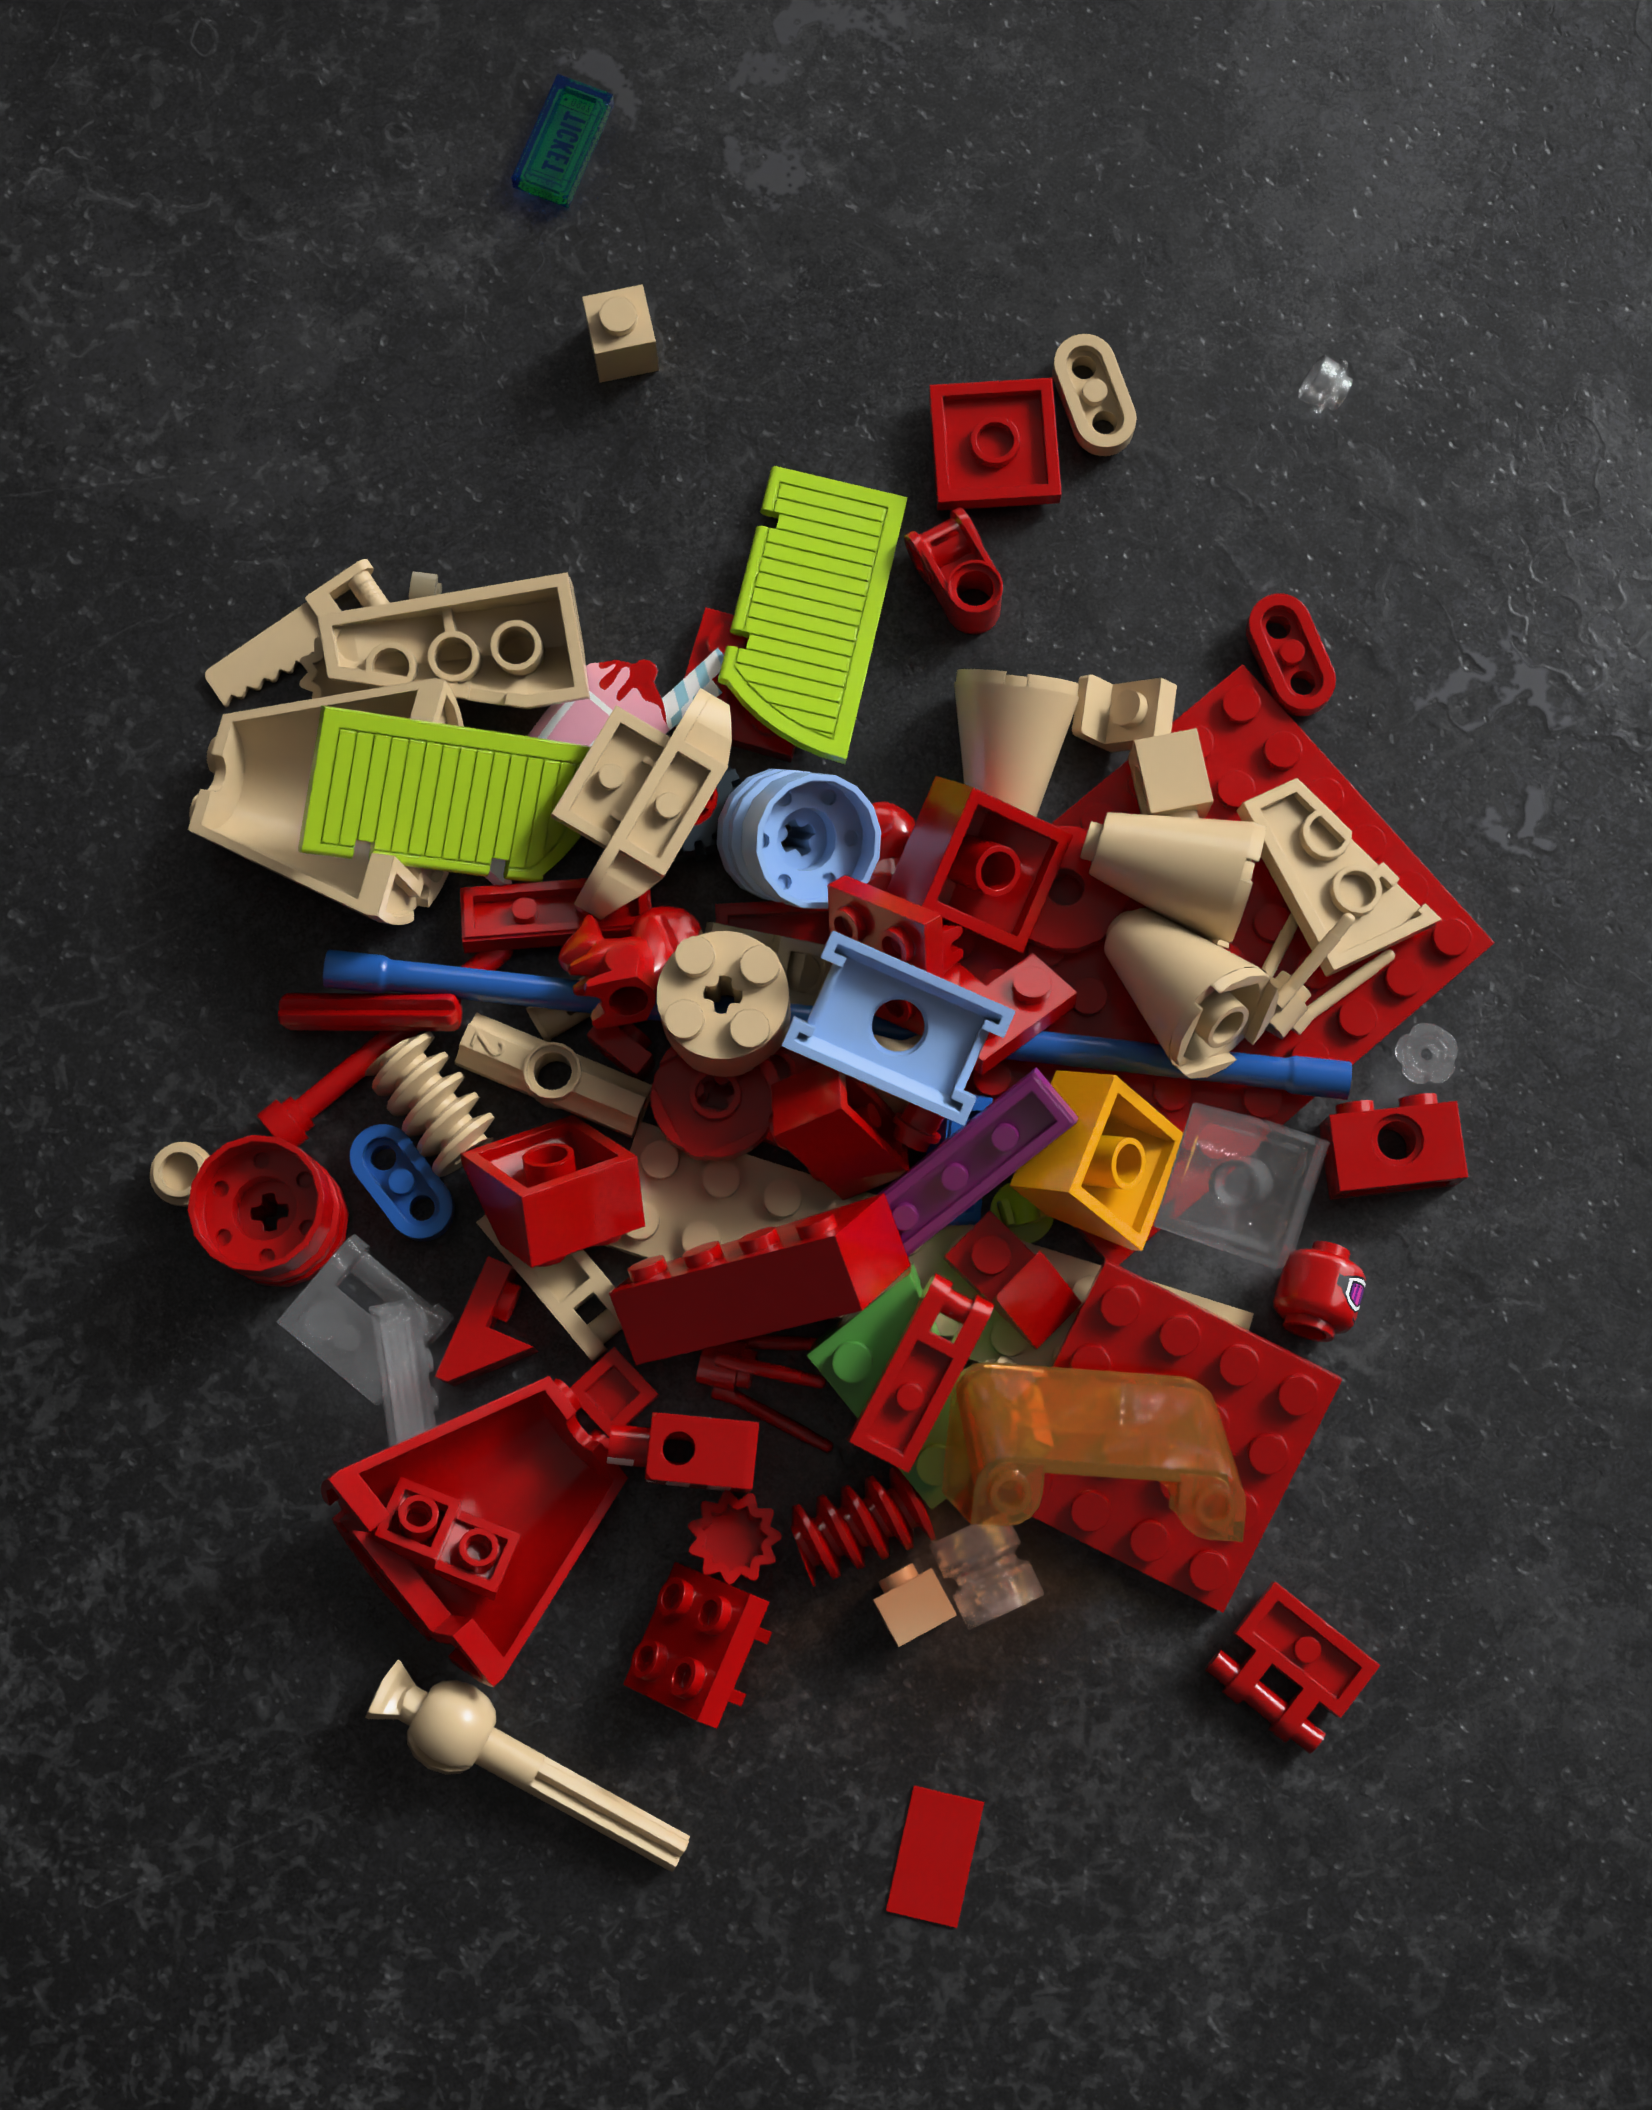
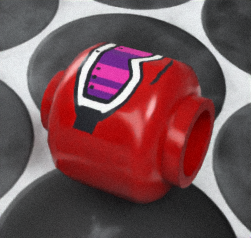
(1319, 1292)

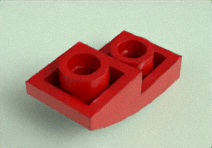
(445, 1540)

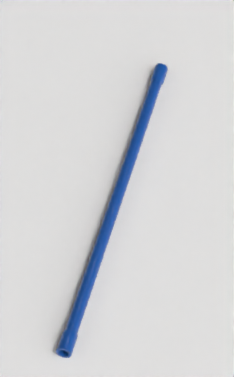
(381, 974)

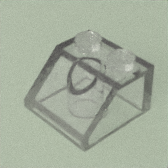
(1241, 1184)

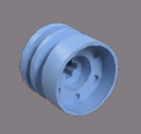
(829, 835)

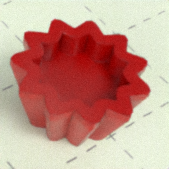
(734, 1537)

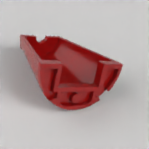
(511, 1464)

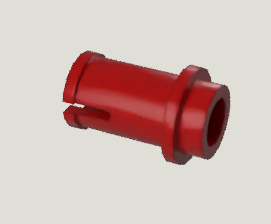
(917, 1127)

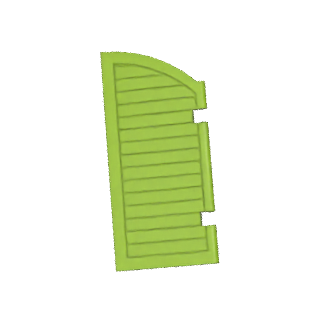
(812, 607)
(437, 794)

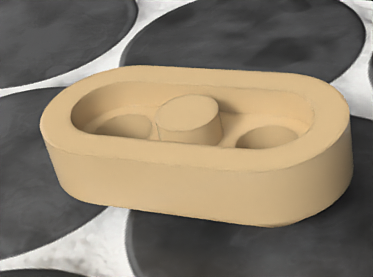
(1095, 398)

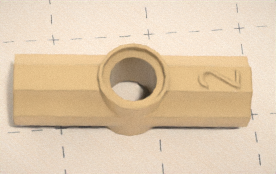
(518, 1057)

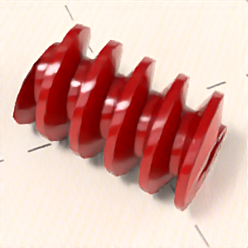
(859, 1524)

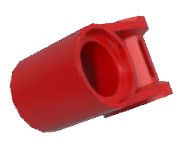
(954, 561)

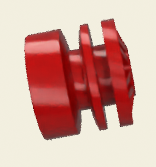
(242, 1189)

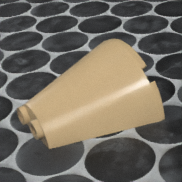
(262, 789)

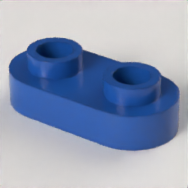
(403, 1184)

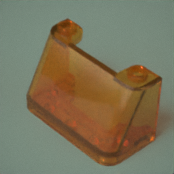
(1036, 1420)

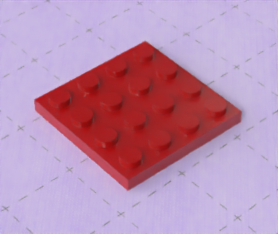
(1267, 1408)

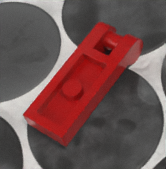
(920, 1375)

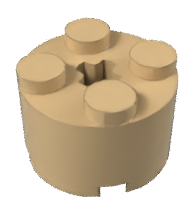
(697, 978)

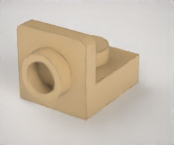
(1122, 712)

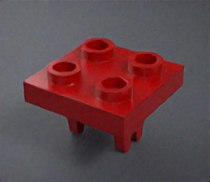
(897, 930)
(697, 1645)

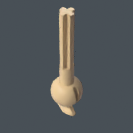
(456, 1728)

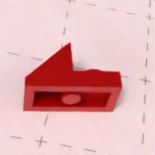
(1014, 1279)
(475, 1345)

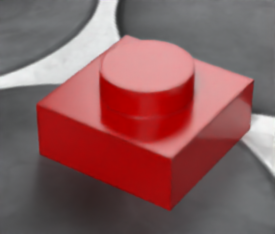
(625, 1048)
(613, 1391)

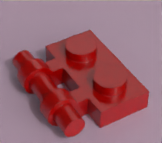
(1306, 1652)

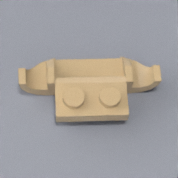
(643, 796)

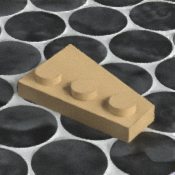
(1330, 875)

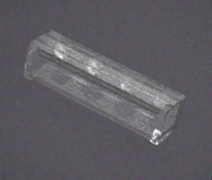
(403, 1369)

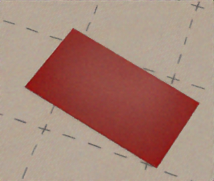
(935, 1856)

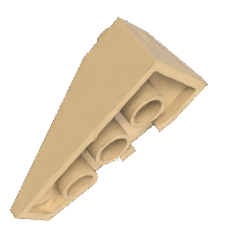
(490, 643)

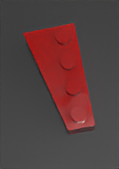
(761, 1281)

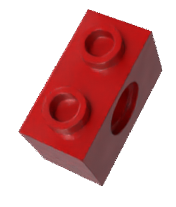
(1431, 1137)

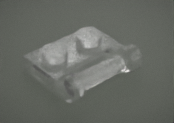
(340, 1328)

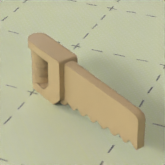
(289, 639)

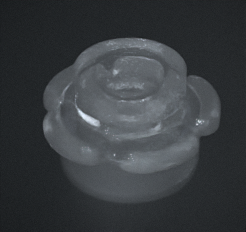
(1325, 385)
(1443, 1049)

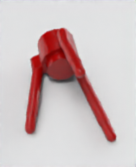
(734, 1366)

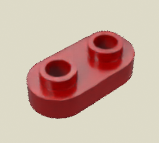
(1292, 657)

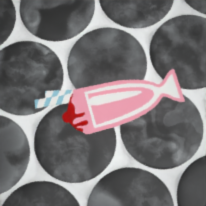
(629, 688)

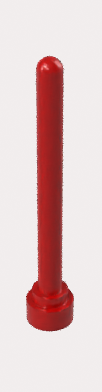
(293, 1117)

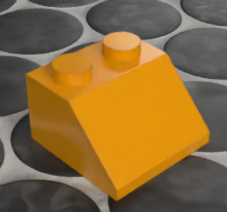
(1107, 1166)

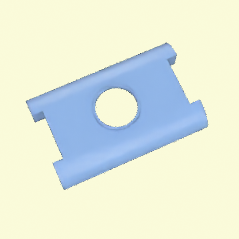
(930, 1071)

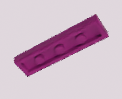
(977, 1158)

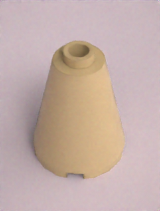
(1012, 732)
(1179, 867)
(1189, 990)

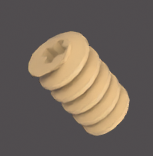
(429, 1102)

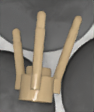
(1291, 1009)

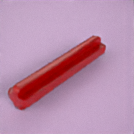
(370, 1011)

